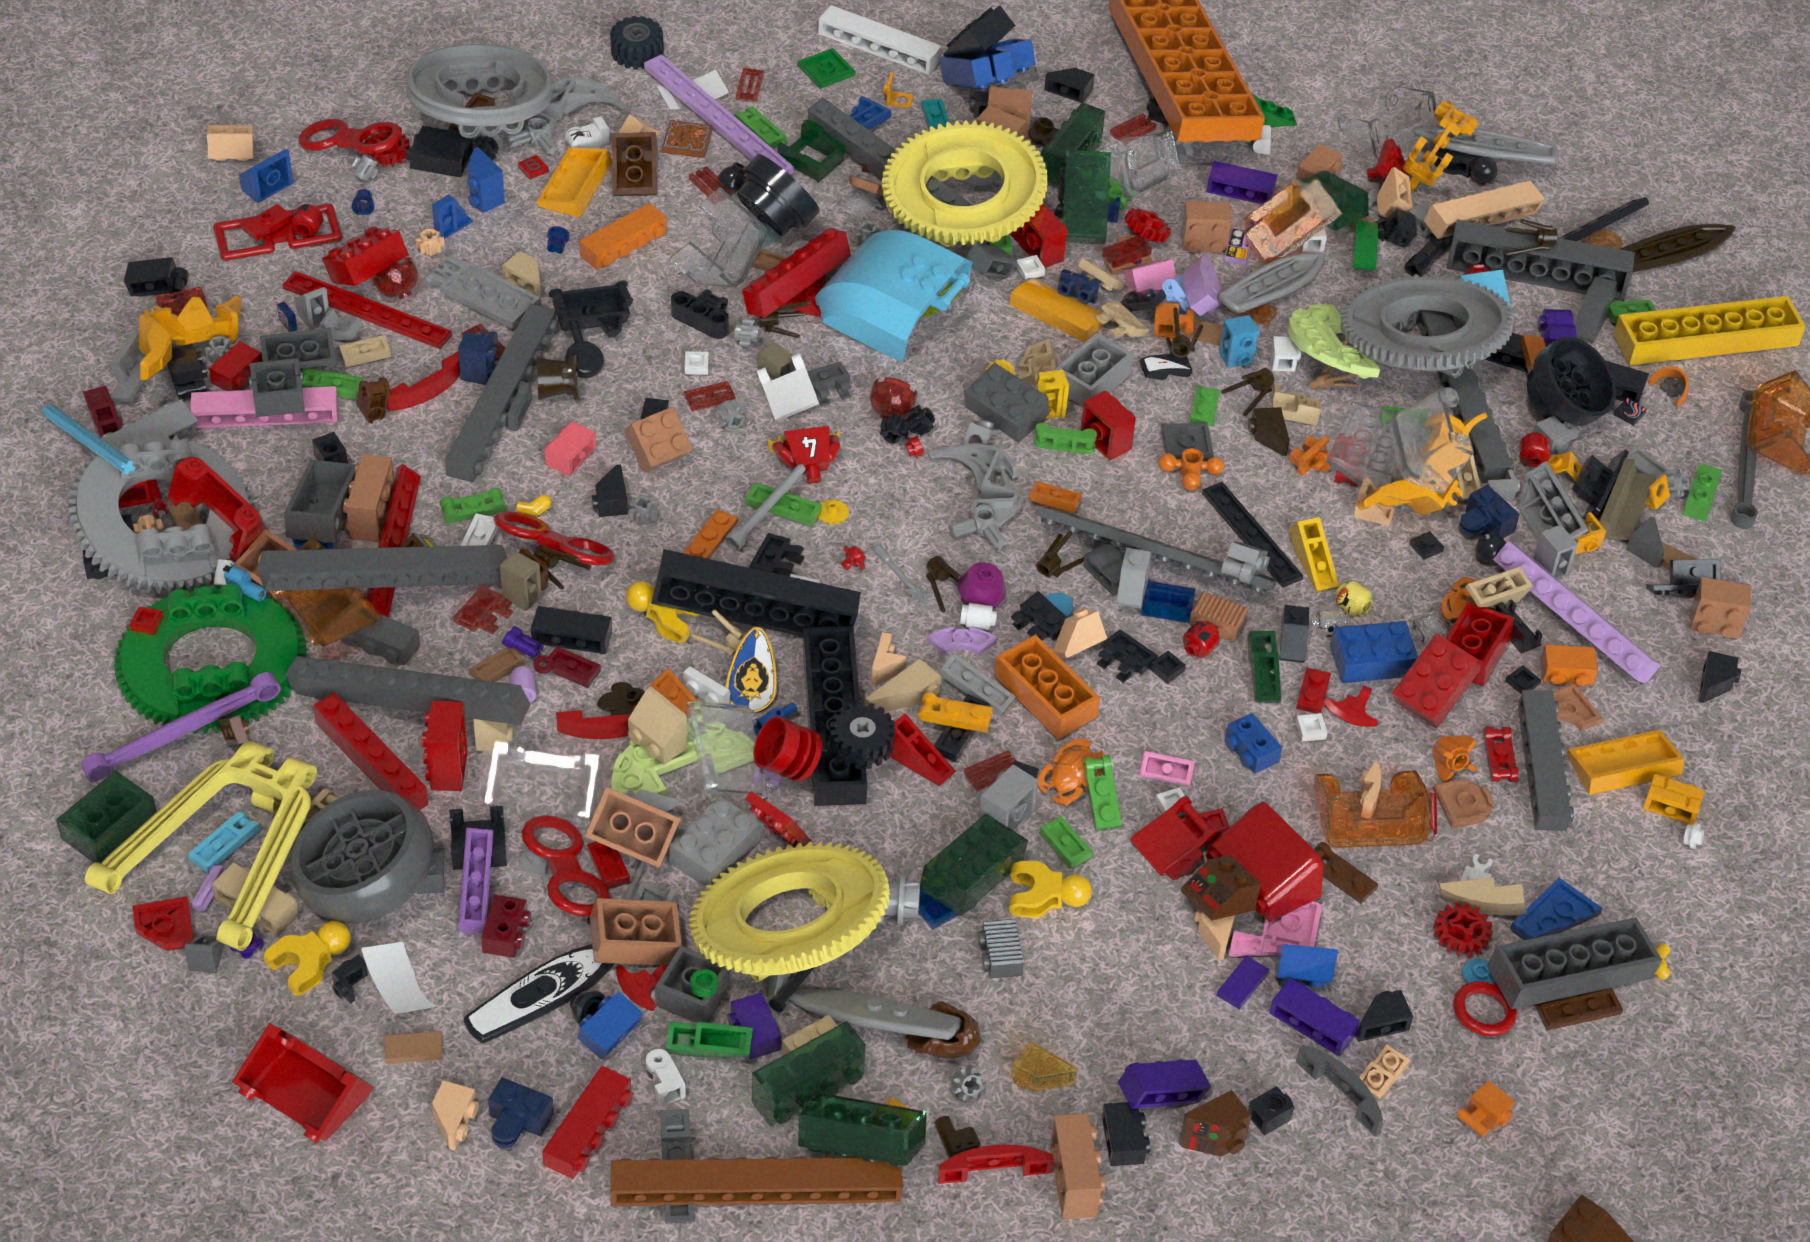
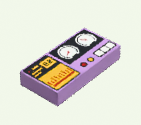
(1238, 248)

